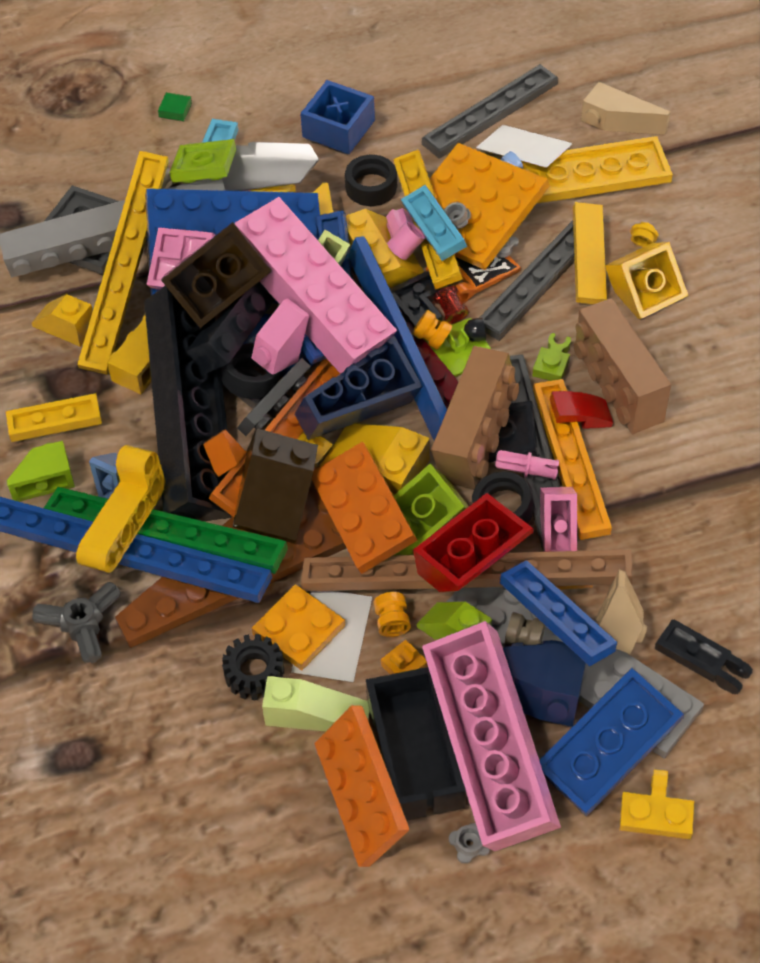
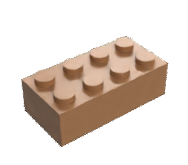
(621, 366)
(475, 417)

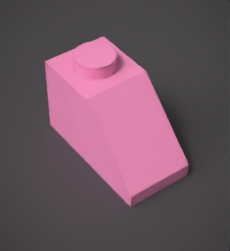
(281, 338)
(558, 518)

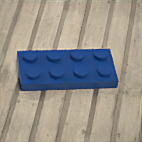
(609, 741)

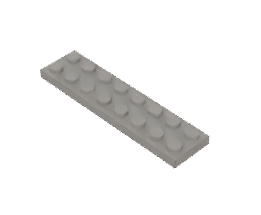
(598, 678)

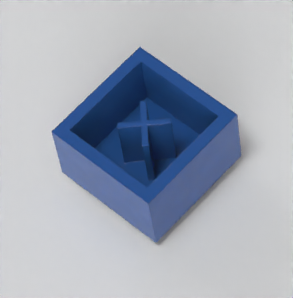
(337, 116)

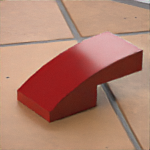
(580, 407)

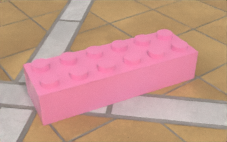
(341, 316)
(490, 737)

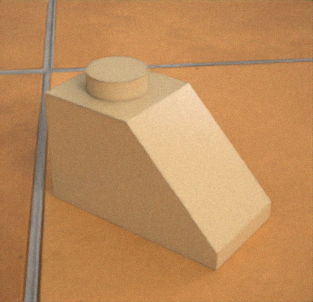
(622, 614)

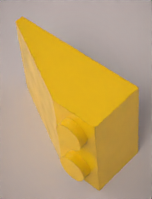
(395, 450)

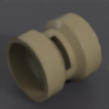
(524, 630)

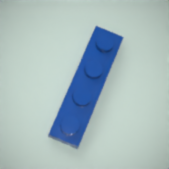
(558, 613)

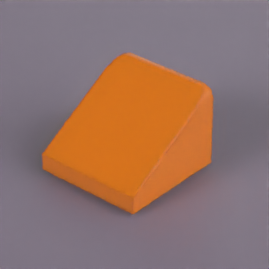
(223, 452)

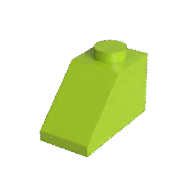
(41, 472)
(449, 618)

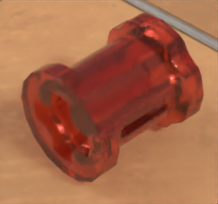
(451, 304)

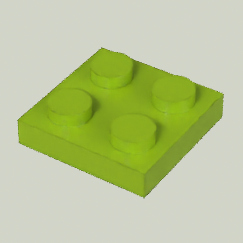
(203, 161)

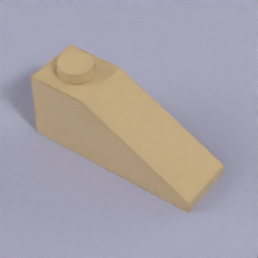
(622, 112)

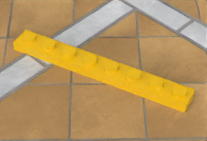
(121, 265)

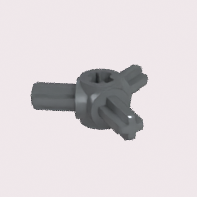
(80, 619)

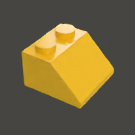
(647, 279)

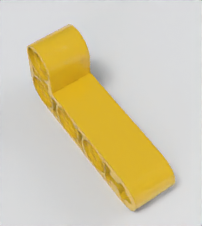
(124, 511)

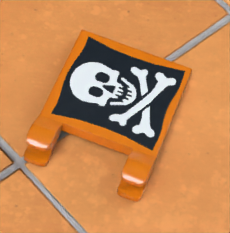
(477, 279)

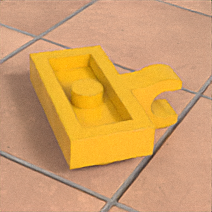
(656, 812)

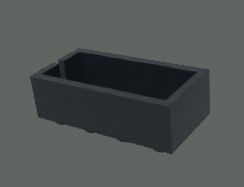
(415, 743)

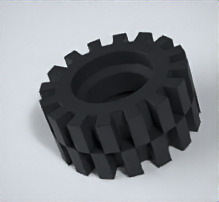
(251, 650)

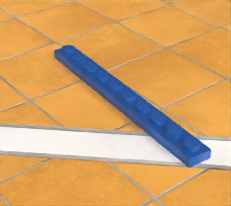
(143, 553)

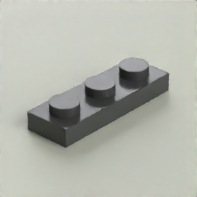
(275, 398)

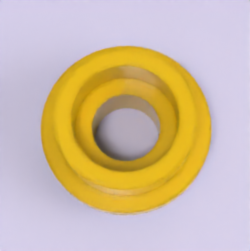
(643, 234)

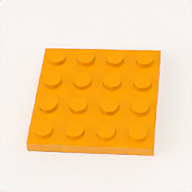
(494, 194)

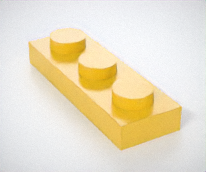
(53, 417)

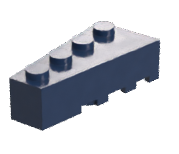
(362, 391)

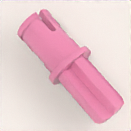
(527, 464)

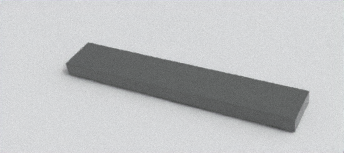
(489, 111)
(530, 285)

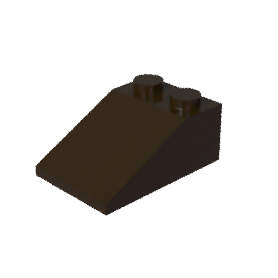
(216, 274)
(274, 485)

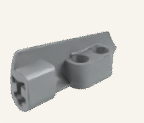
(269, 165)

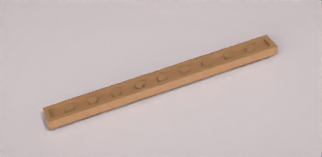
(400, 571)

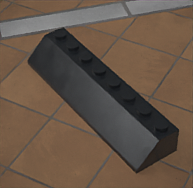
(186, 409)

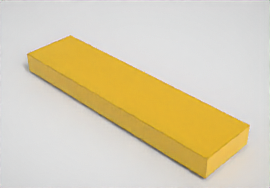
(589, 253)

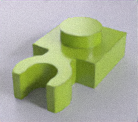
(552, 361)

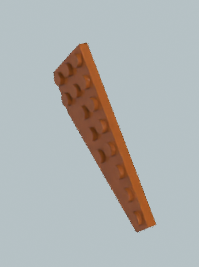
(173, 602)

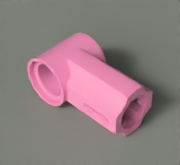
(403, 233)

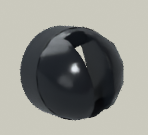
(475, 330)

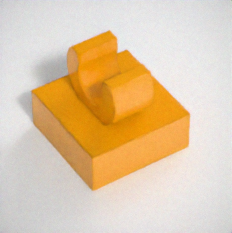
(403, 658)

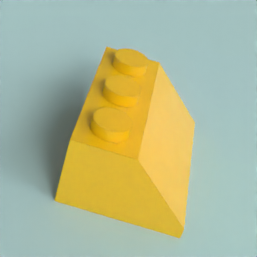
(375, 230)

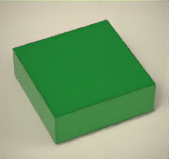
(174, 106)

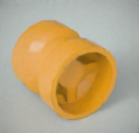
(432, 329)
(391, 613)

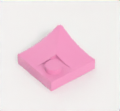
(171, 249)

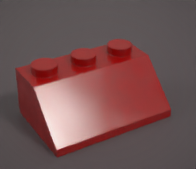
(469, 544)

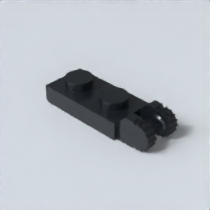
(702, 656)

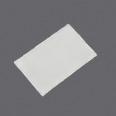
(526, 145)
(342, 653)

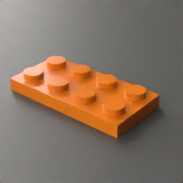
(362, 507)
(361, 786)

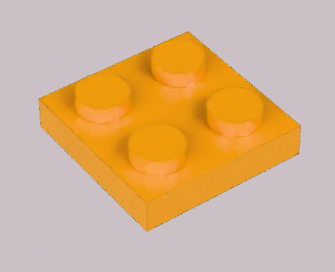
(299, 626)

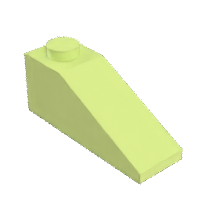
(305, 704)

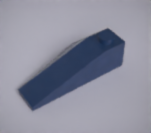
(547, 679)

